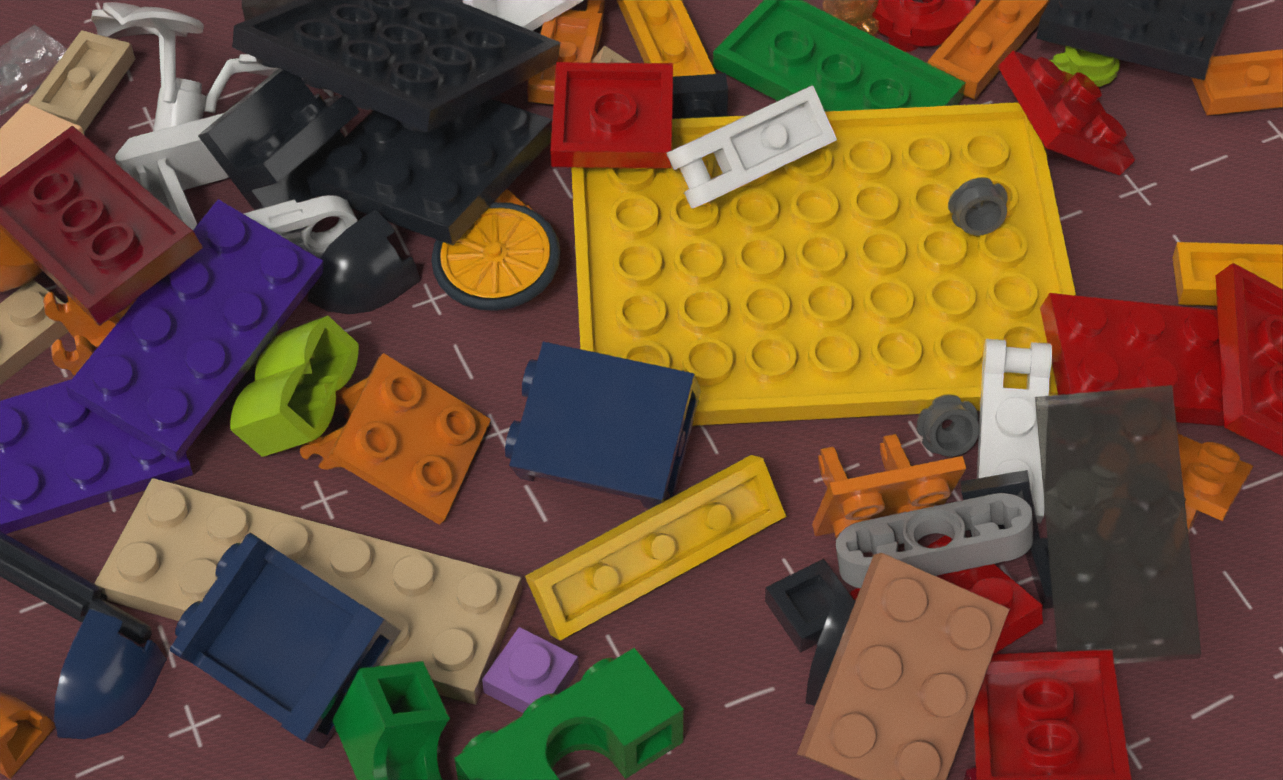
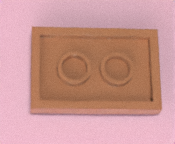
(903, 676)

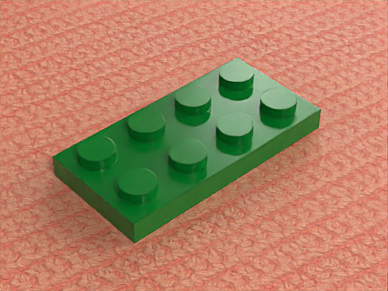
(796, 46)

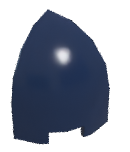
(103, 679)

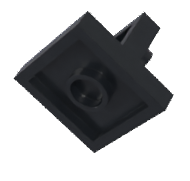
(277, 138)

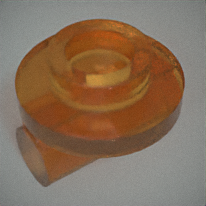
(854, 12)

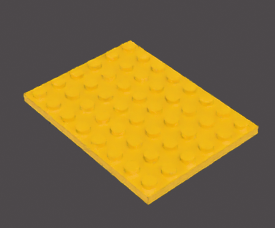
(830, 276)

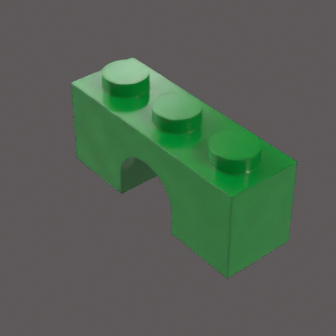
(612, 710)
(392, 723)

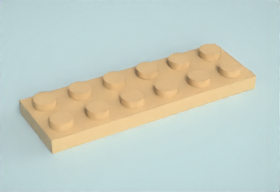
(443, 606)

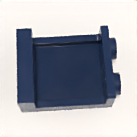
(603, 423)
(281, 638)

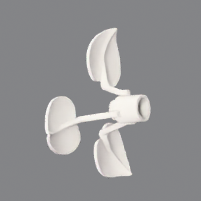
(178, 98)

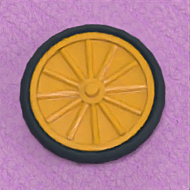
(499, 259)

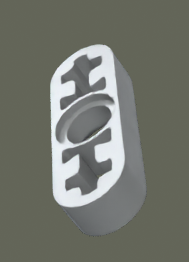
(977, 514)

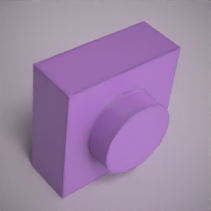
(529, 670)

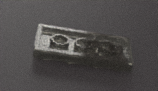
(1117, 524)

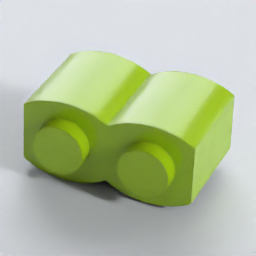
(295, 387)

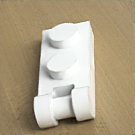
(753, 145)
(1008, 415)

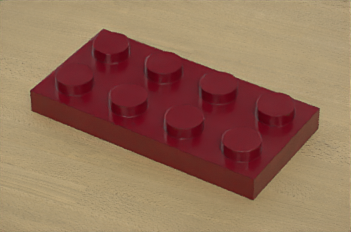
(91, 225)

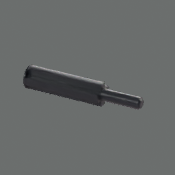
(62, 587)

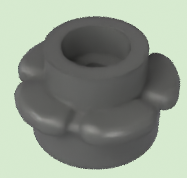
(978, 206)
(955, 438)

